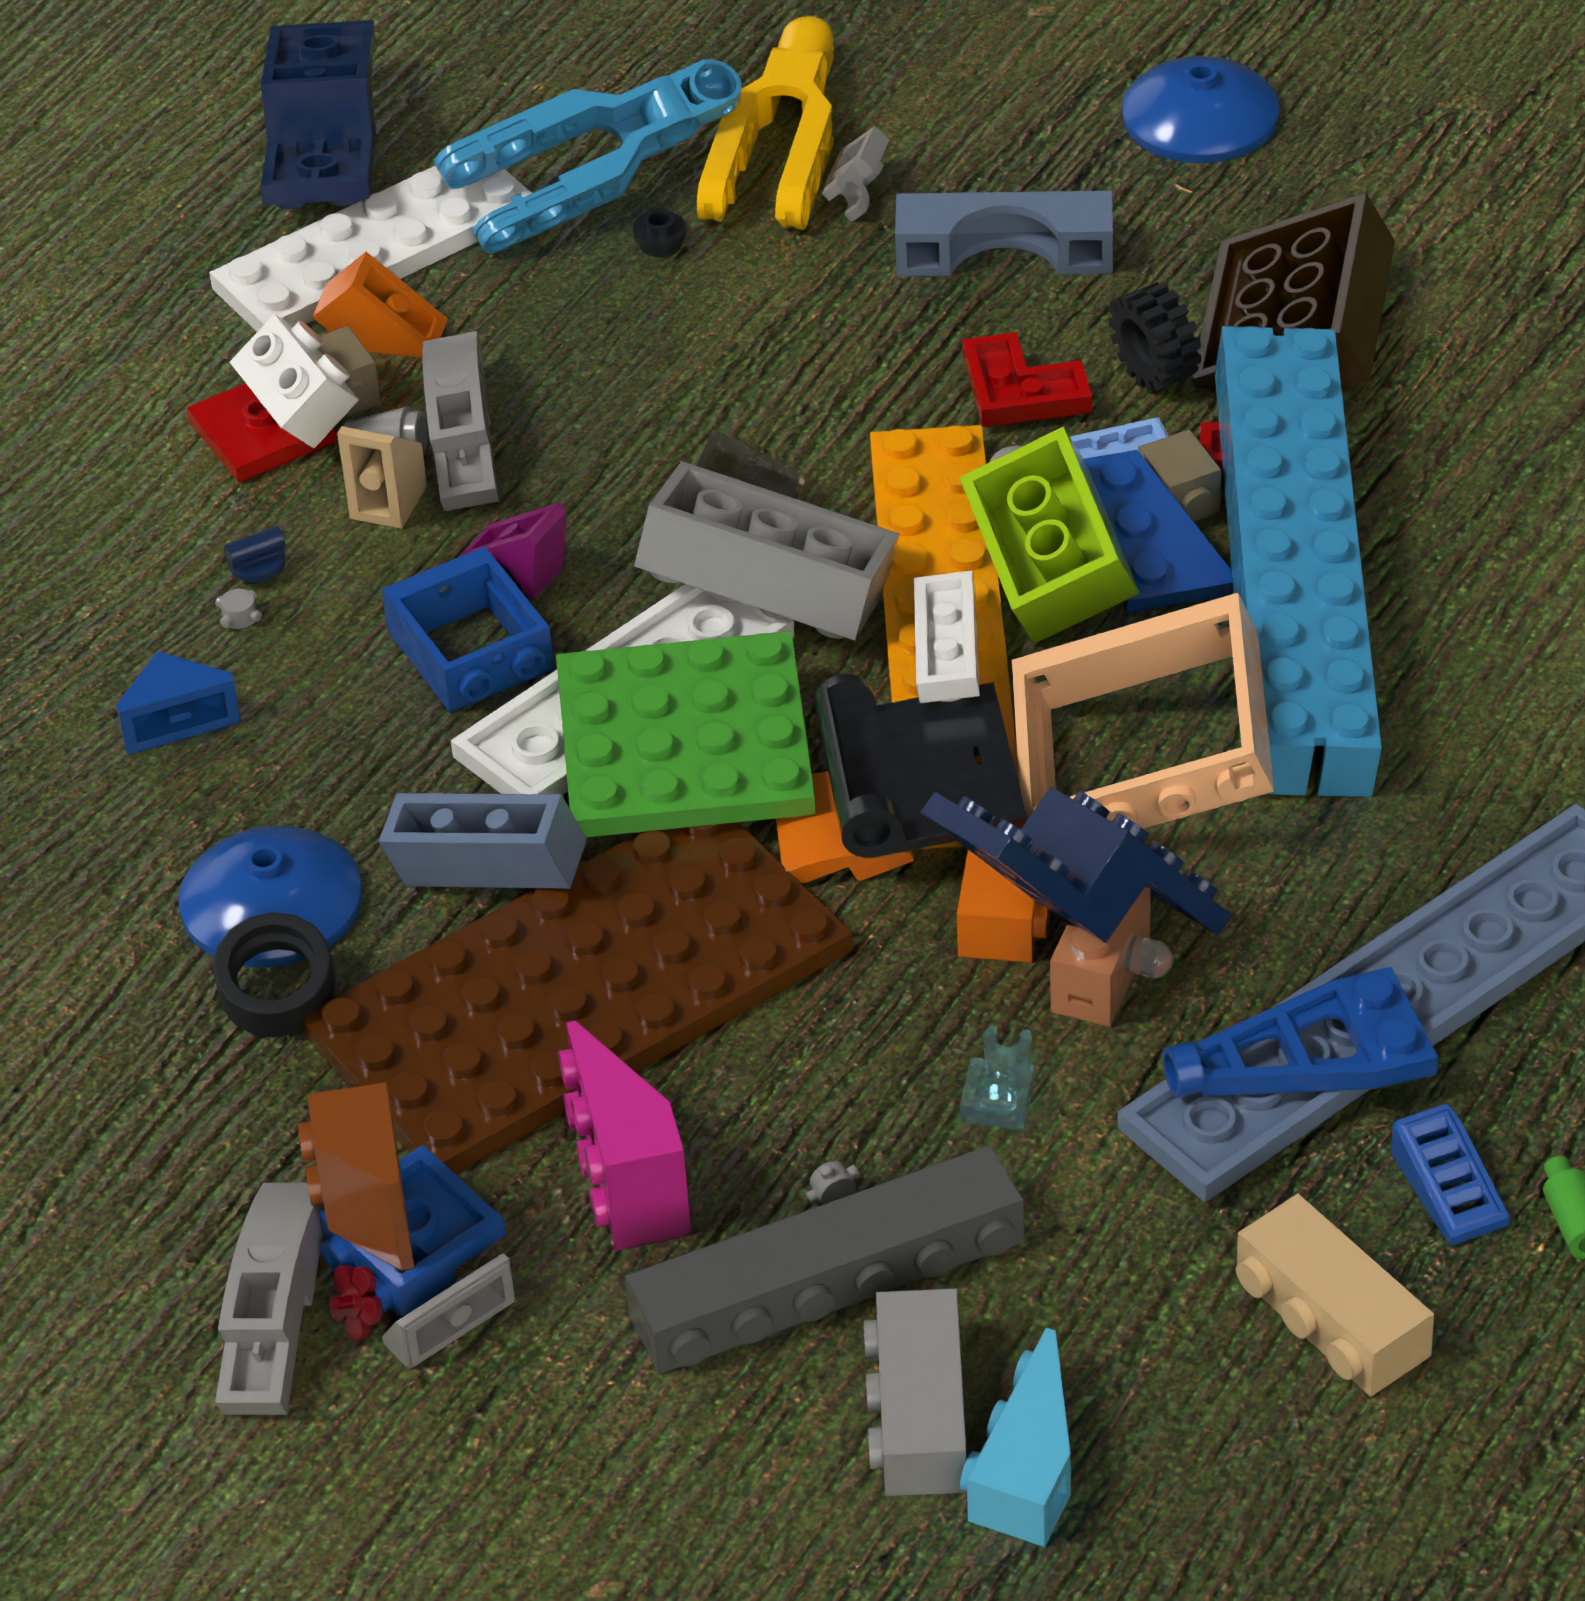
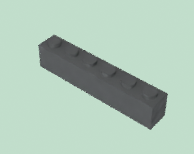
(824, 1259)

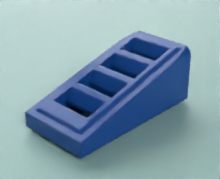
(1440, 1136)

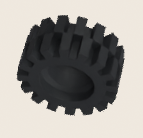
(1155, 336)

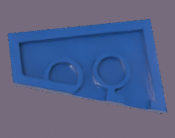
(1158, 538)

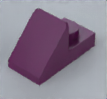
(527, 546)

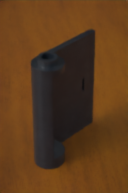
(899, 753)

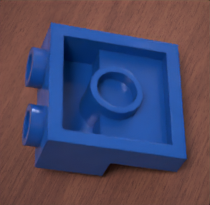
(445, 1230)

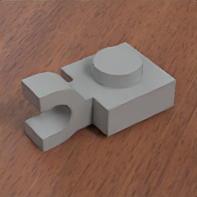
(856, 168)

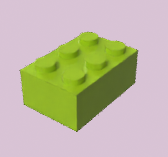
(1049, 535)

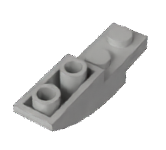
(459, 421)
(265, 1299)

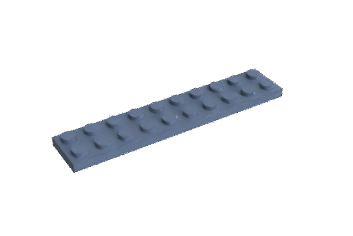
(1452, 965)

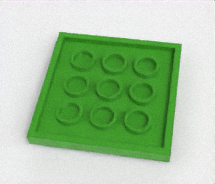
(684, 734)

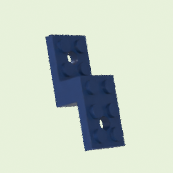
(318, 114)
(1079, 861)

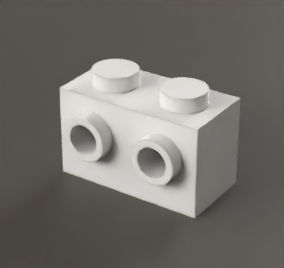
(295, 380)

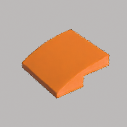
(814, 846)

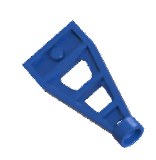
(1374, 1013)

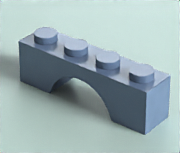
(1061, 226)

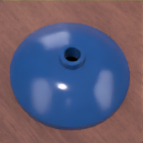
(1200, 110)
(266, 873)

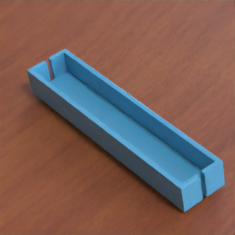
(1299, 553)

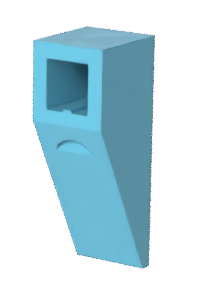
(1025, 1465)

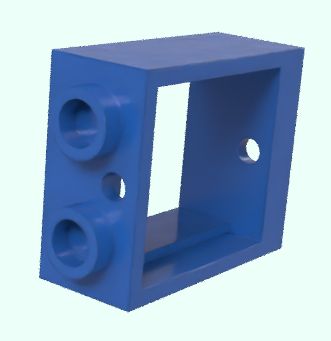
(472, 585)

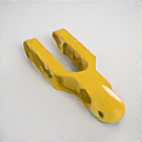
(795, 70)

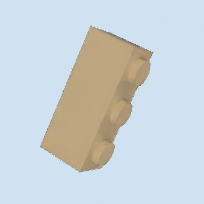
(1334, 1295)

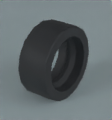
(265, 934)

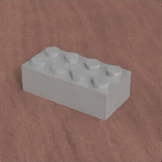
(766, 551)

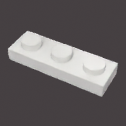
(946, 637)

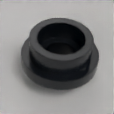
(659, 232)

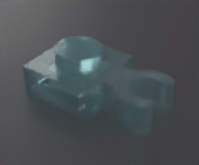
(1000, 1084)

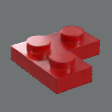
(1015, 393)

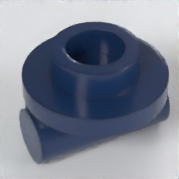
(257, 555)

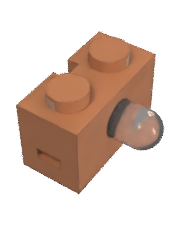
(1094, 976)

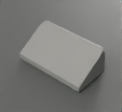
(452, 1313)

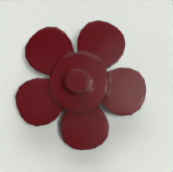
(355, 1302)

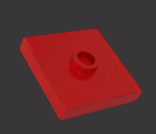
(246, 434)

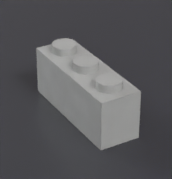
(916, 1392)

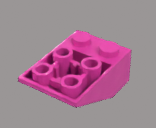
(627, 1145)

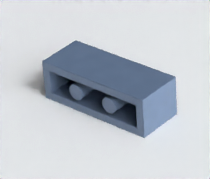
(483, 840)

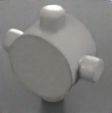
(238, 609)
(832, 1182)

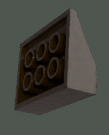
(1302, 274)

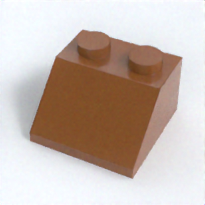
(358, 1170)

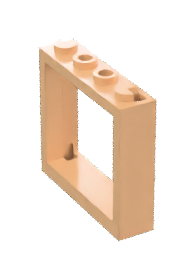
(1134, 657)

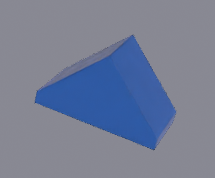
(175, 702)

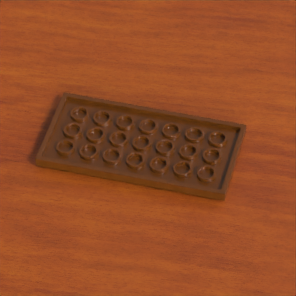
(638, 952)

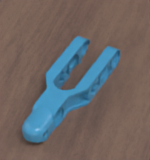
(641, 118)

